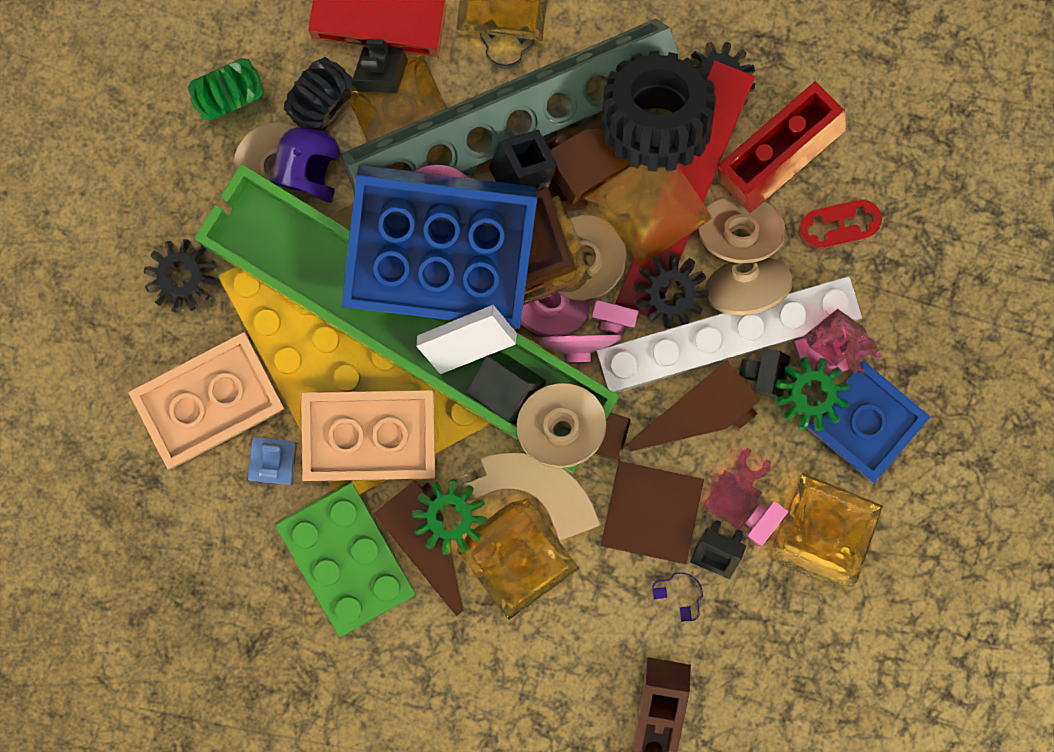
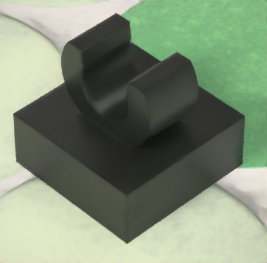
(379, 68)
(766, 372)
(719, 552)

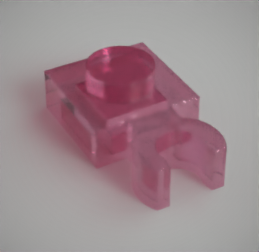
(842, 338)
(734, 494)

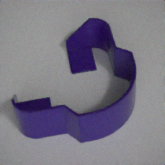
(685, 612)

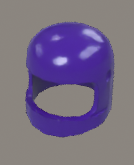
(303, 161)

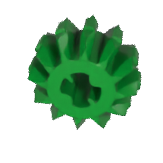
(225, 89)
(799, 401)
(438, 527)

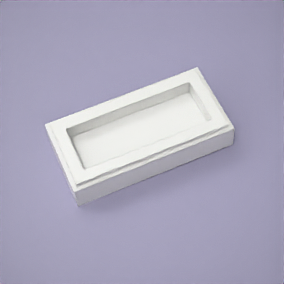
(466, 339)

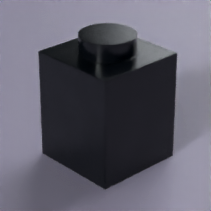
(523, 161)

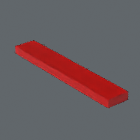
(731, 93)

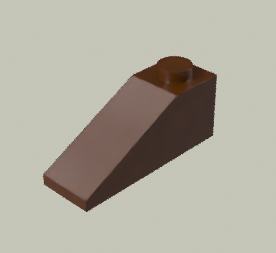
(584, 163)
(707, 408)
(435, 567)
(661, 706)

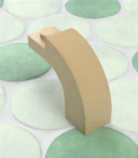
(553, 487)

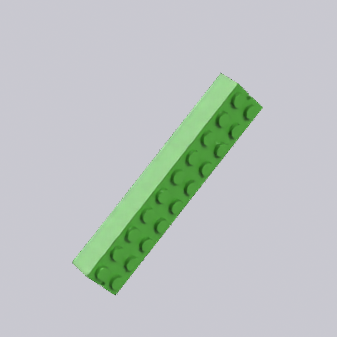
(305, 261)

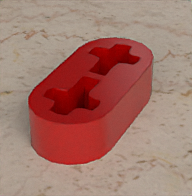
(837, 215)

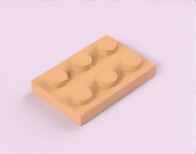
(206, 401)
(368, 435)

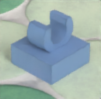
(272, 461)

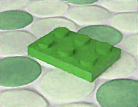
(345, 558)

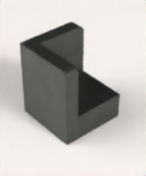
(504, 385)

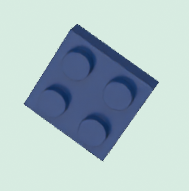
(874, 424)

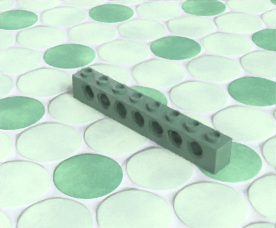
(494, 107)

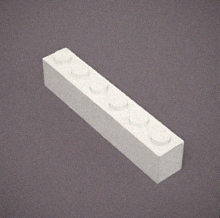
(722, 337)

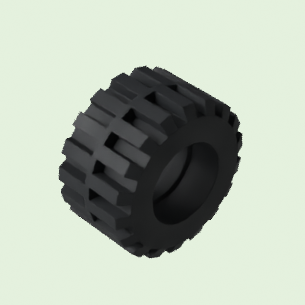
(662, 84)

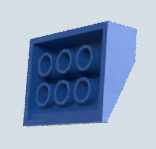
(438, 244)

